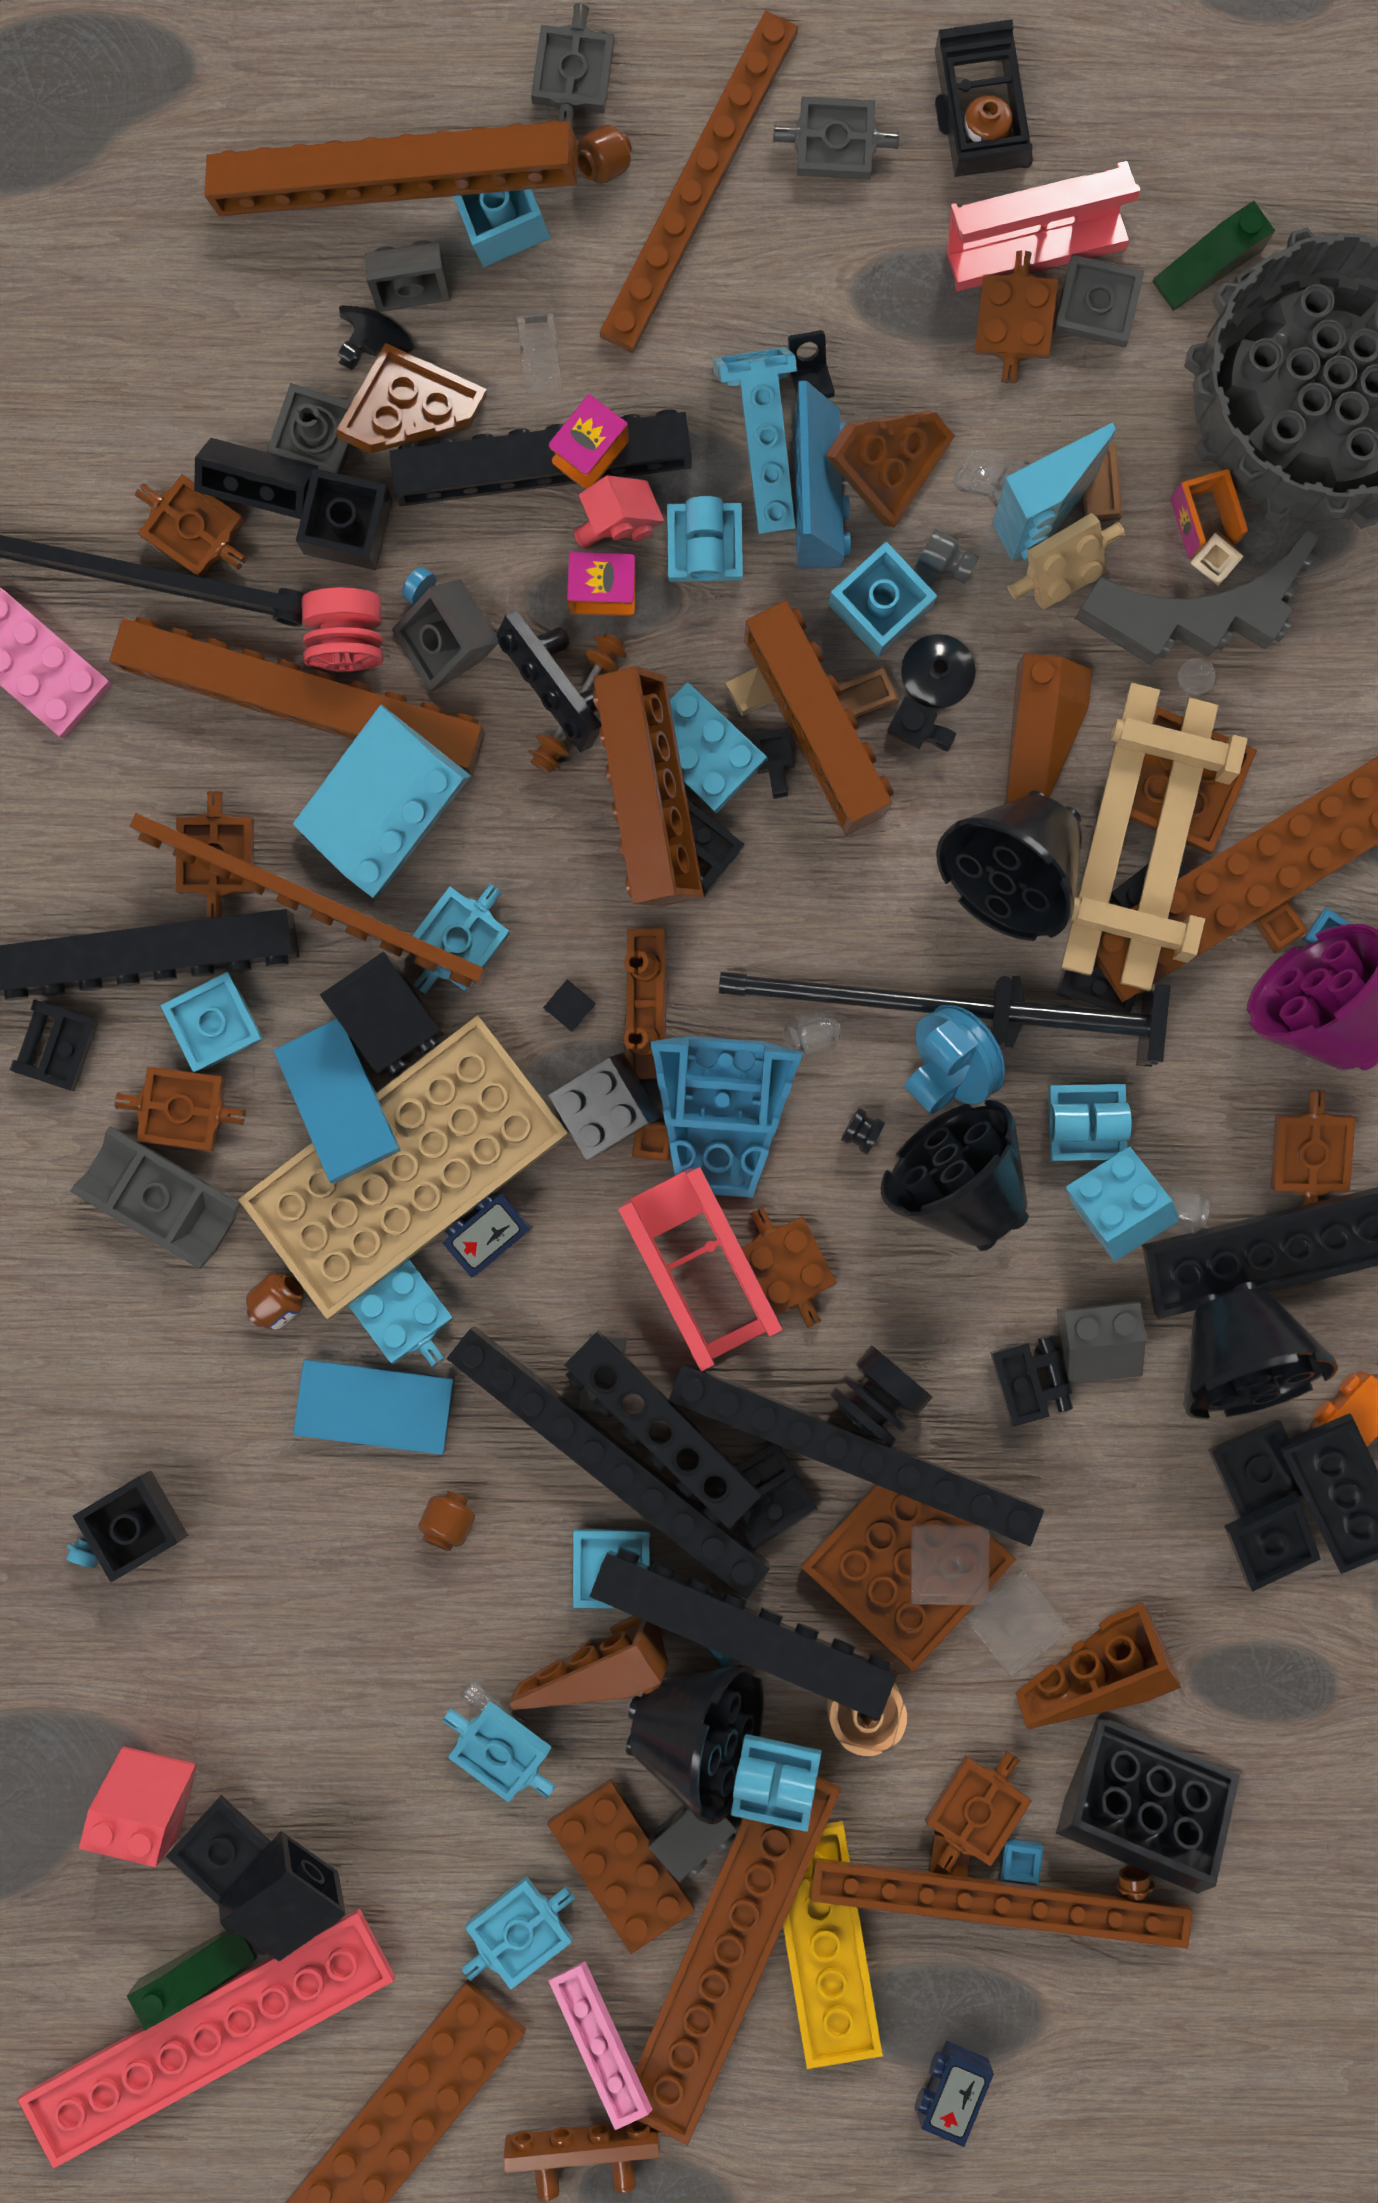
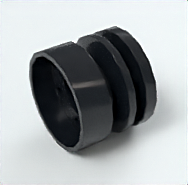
(880, 1396)

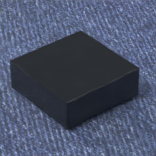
(569, 1005)

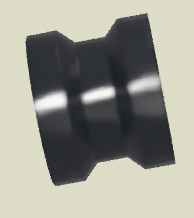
(862, 1131)

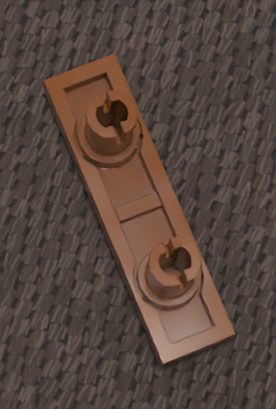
(645, 997)
(577, 2147)

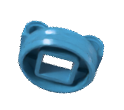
(947, 1044)

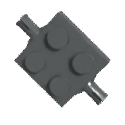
(573, 67)
(836, 137)

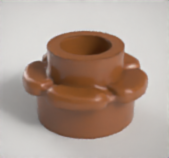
(1134, 1883)

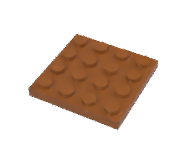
(869, 1572)

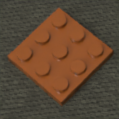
(1212, 801)

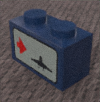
(486, 1234)
(953, 2093)

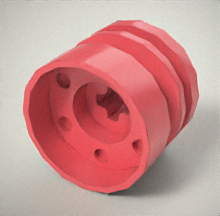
(342, 629)

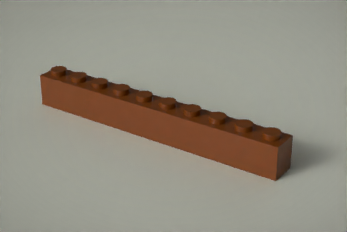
(392, 168)
(282, 688)

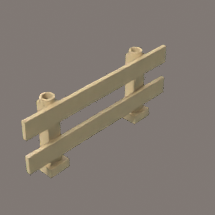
(1149, 925)

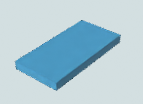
(337, 1101)
(373, 1406)

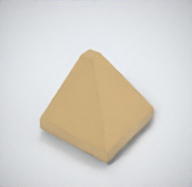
(1217, 558)
(750, 691)

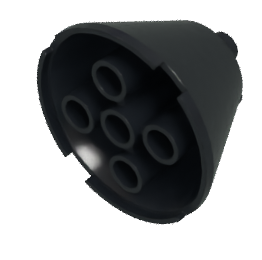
(1016, 865)
(962, 1176)
(1249, 1355)
(694, 1735)

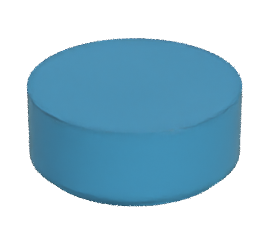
(417, 584)

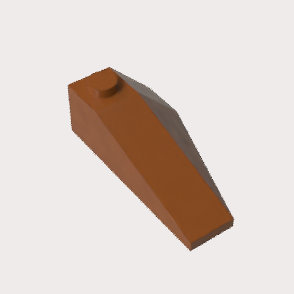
(1047, 715)
(615, 1668)
(1108, 1671)

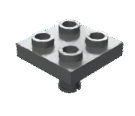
(308, 429)

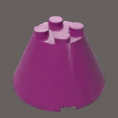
(1323, 998)

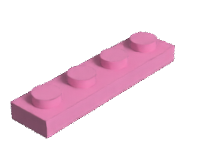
(600, 2045)

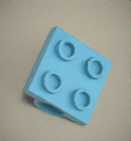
(705, 540)
(1088, 1121)
(776, 1782)

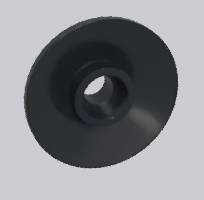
(925, 683)

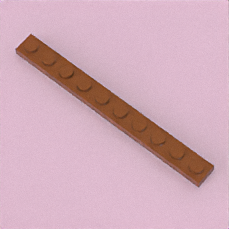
(698, 182)
(293, 895)
(1000, 1903)

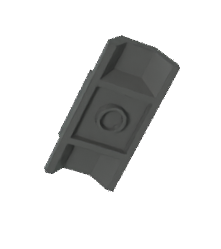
(157, 1198)

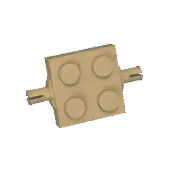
(1066, 561)

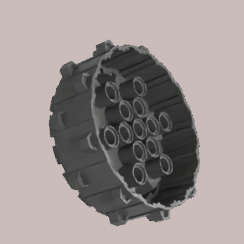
(1245, 403)

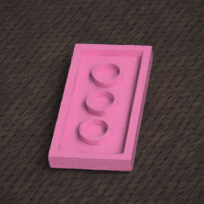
(45, 670)

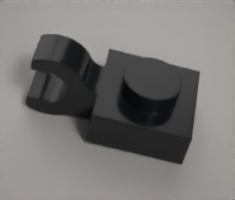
(915, 724)
(778, 749)

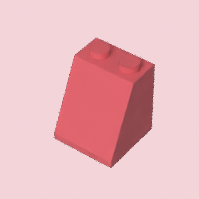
(139, 1807)

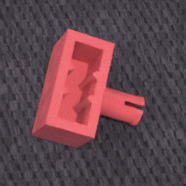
(618, 510)

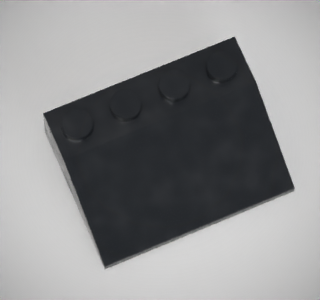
(1150, 1806)

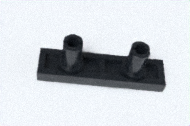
(538, 668)

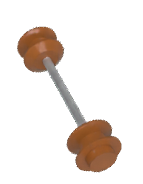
(603, 660)

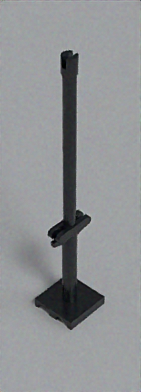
(1007, 1010)

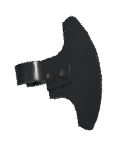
(370, 335)

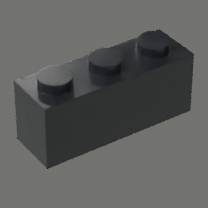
(252, 477)

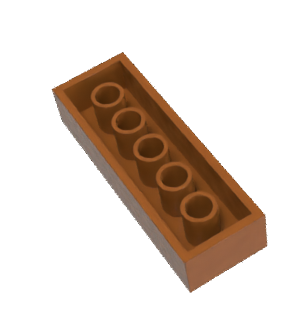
(817, 717)
(647, 787)

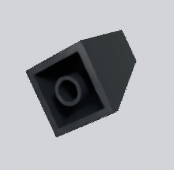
(383, 1014)
(282, 1899)

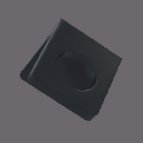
(812, 368)

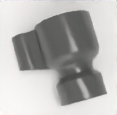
(944, 555)

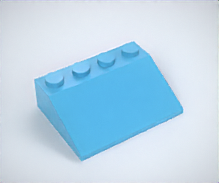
(1046, 491)
(380, 802)

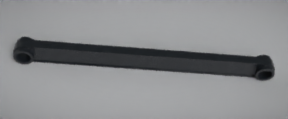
(284, 605)

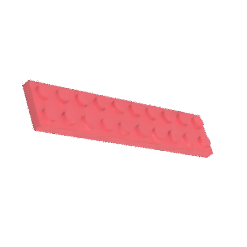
(205, 2039)

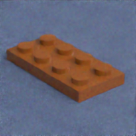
(619, 1868)

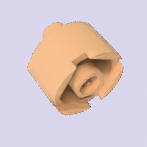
(865, 1734)

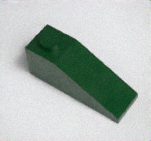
(1215, 255)
(188, 1977)

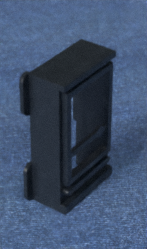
(976, 45)

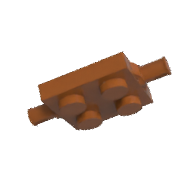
(1016, 316)
(191, 527)
(224, 833)
(180, 1108)
(1313, 1151)
(788, 1265)
(978, 1810)

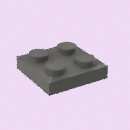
(1098, 301)

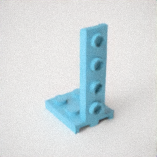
(764, 427)

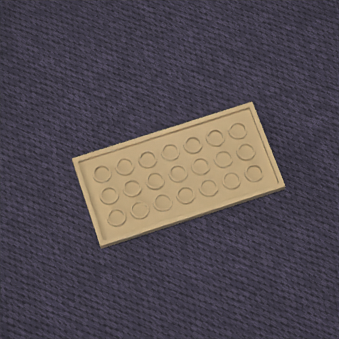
(463, 1133)

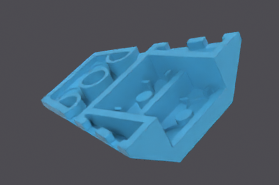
(723, 1105)

